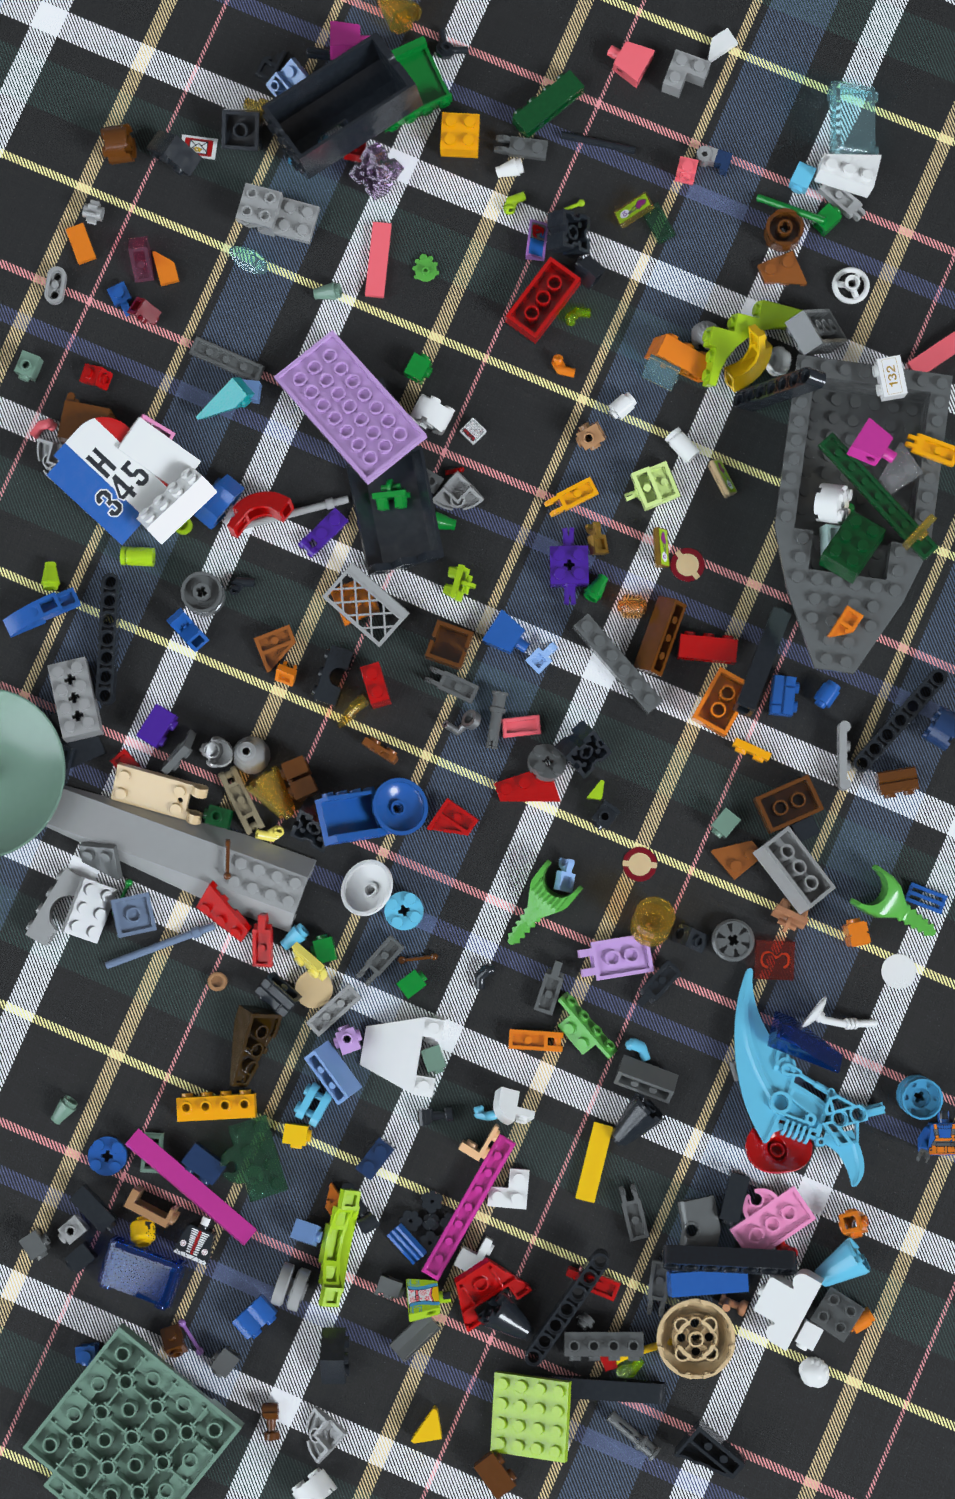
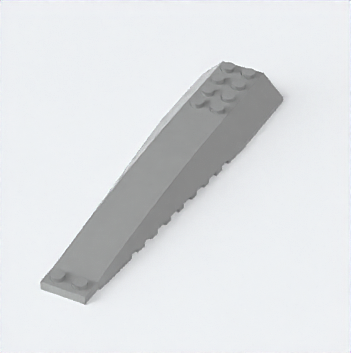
(190, 855)

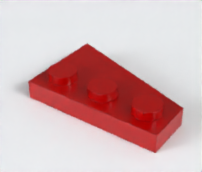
(526, 789)
(219, 910)

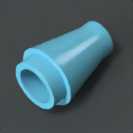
(297, 934)

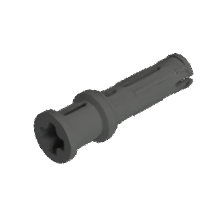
(496, 709)
(642, 1440)

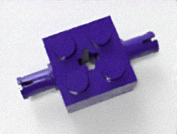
(562, 577)

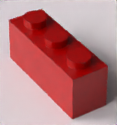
(707, 648)

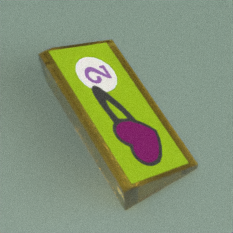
(634, 210)

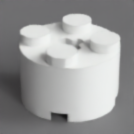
(431, 414)
(832, 503)
(317, 1486)

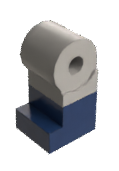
(714, 158)

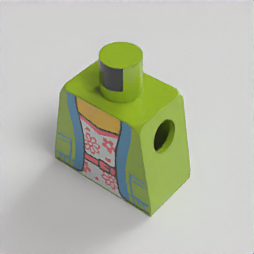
(424, 1298)

